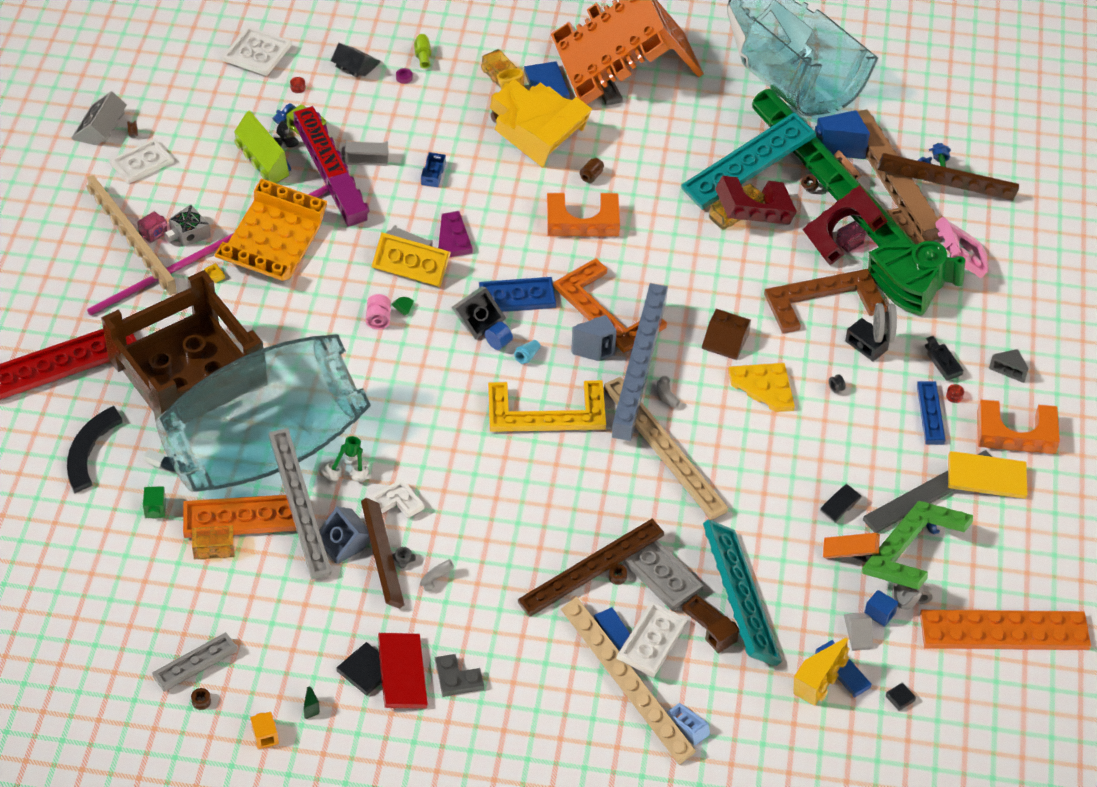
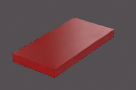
(402, 670)

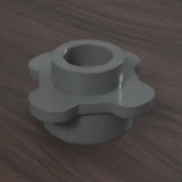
(403, 552)

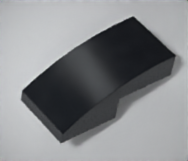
(840, 502)

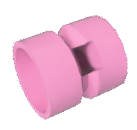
(378, 311)

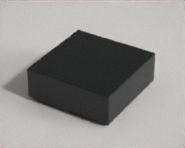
(900, 696)

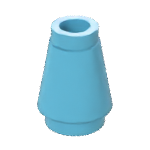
(527, 351)

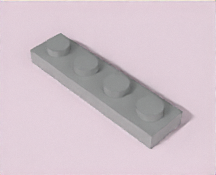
(194, 661)

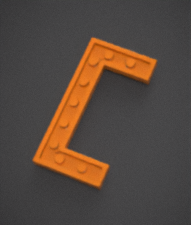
(572, 290)

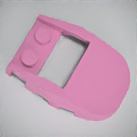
(953, 234)

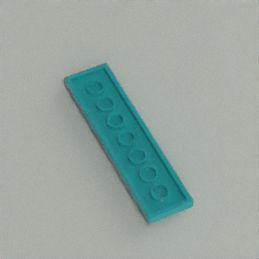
(750, 158)
(742, 593)

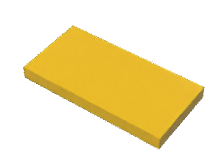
(411, 259)
(987, 474)

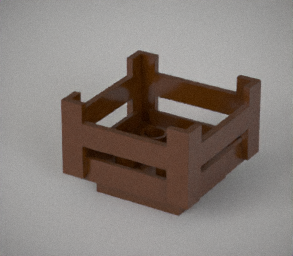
(181, 353)

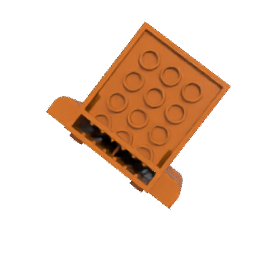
(616, 41)

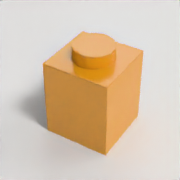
(264, 730)

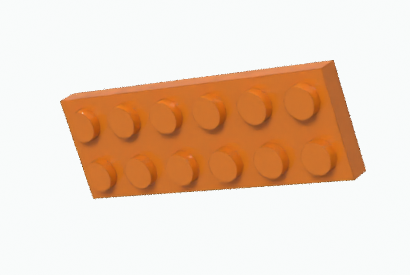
(246, 514)

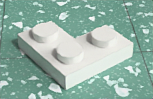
(398, 495)

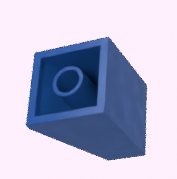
(844, 133)

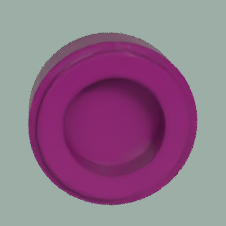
(404, 76)

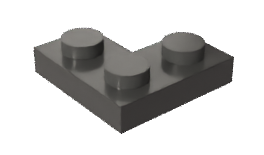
(455, 681)

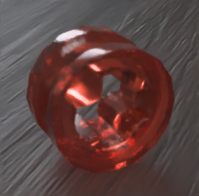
(297, 85)
(955, 398)

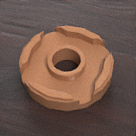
(847, 164)

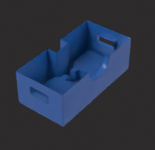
(434, 167)

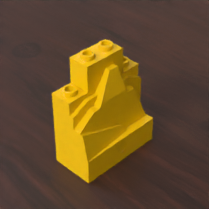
(537, 118)

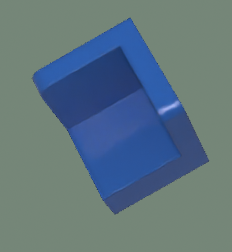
(881, 608)

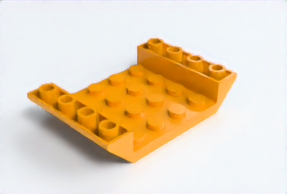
(274, 231)

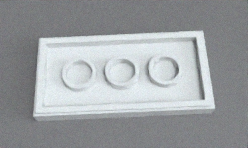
(652, 639)

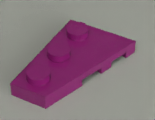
(453, 235)

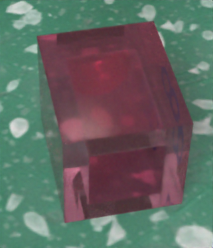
(152, 226)
(850, 236)

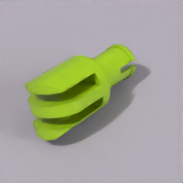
(423, 50)

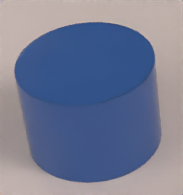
(498, 335)

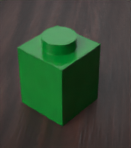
(154, 502)

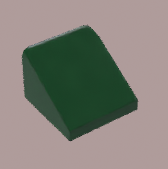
(311, 704)

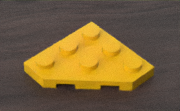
(765, 384)

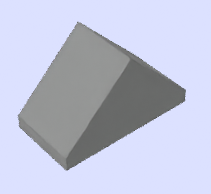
(859, 630)

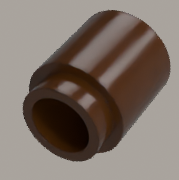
(591, 170)

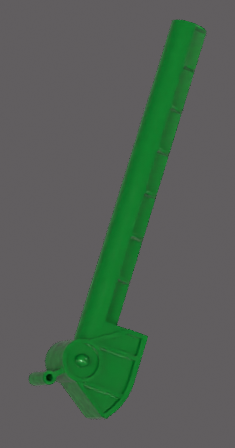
(899, 266)

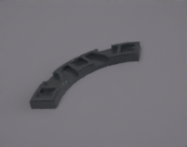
(83, 444)

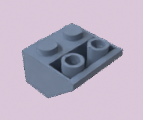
(594, 339)

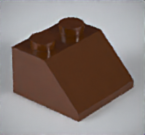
(726, 334)

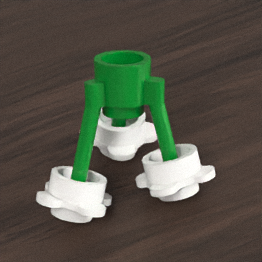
(349, 452)

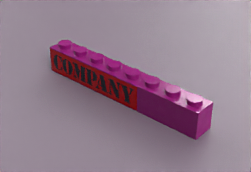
(330, 166)

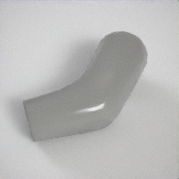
(665, 393)
(435, 573)

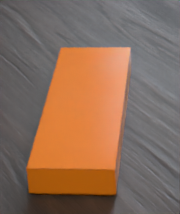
(851, 545)

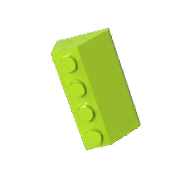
(261, 148)

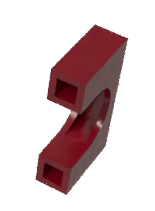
(854, 203)
(738, 205)

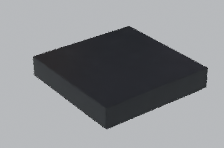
(362, 669)

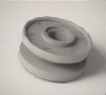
(885, 323)

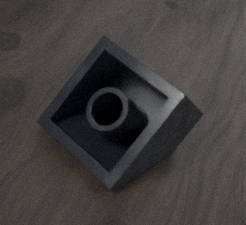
(353, 60)
(478, 312)

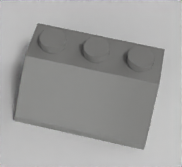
(100, 120)

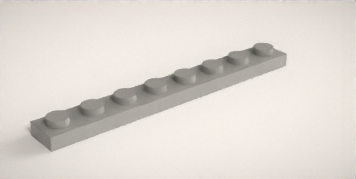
(299, 504)

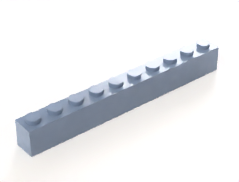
(639, 362)

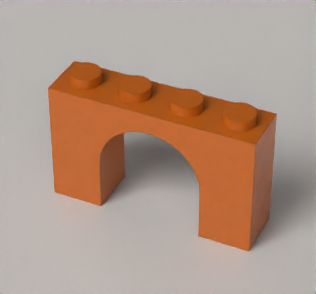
(564, 224)
(996, 435)

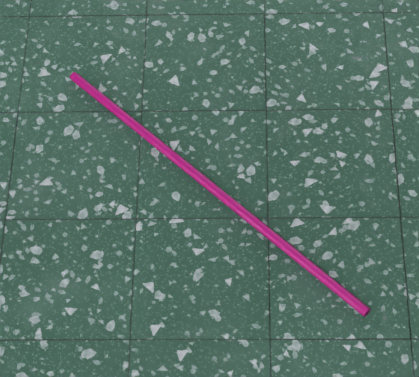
(182, 263)

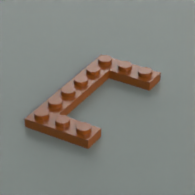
(782, 296)

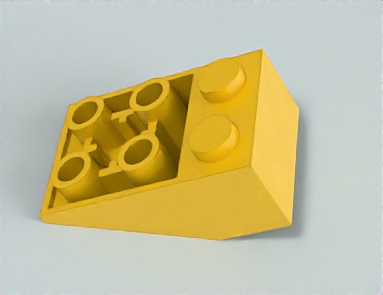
(820, 671)

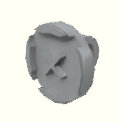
(909, 596)

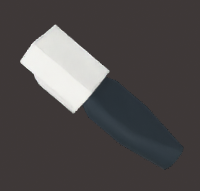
(158, 460)

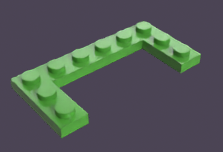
(884, 564)

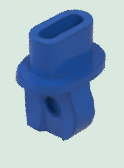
(281, 115)

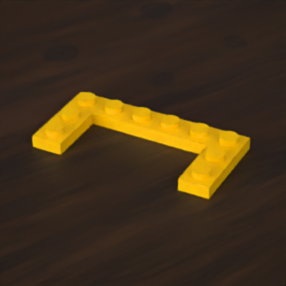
(589, 419)

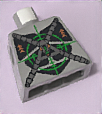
(188, 227)

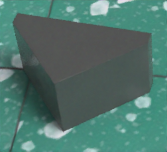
(1010, 364)

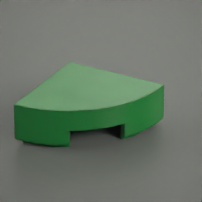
(403, 305)

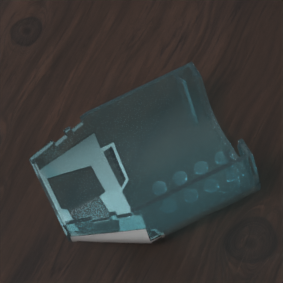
(800, 54)

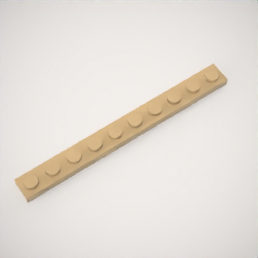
(132, 236)
(672, 456)
(628, 681)

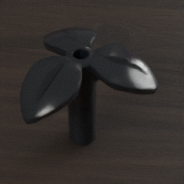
(283, 131)

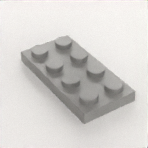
(664, 575)

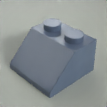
(344, 534)

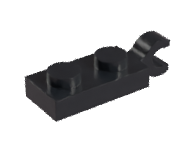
(943, 359)

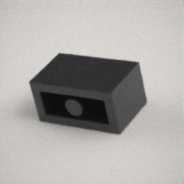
(862, 339)

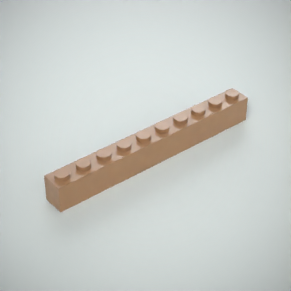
(901, 188)

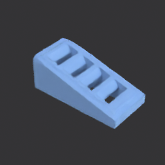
(700, 727)

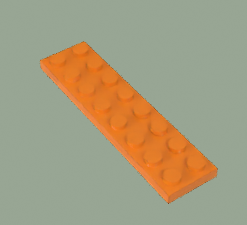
(1004, 629)

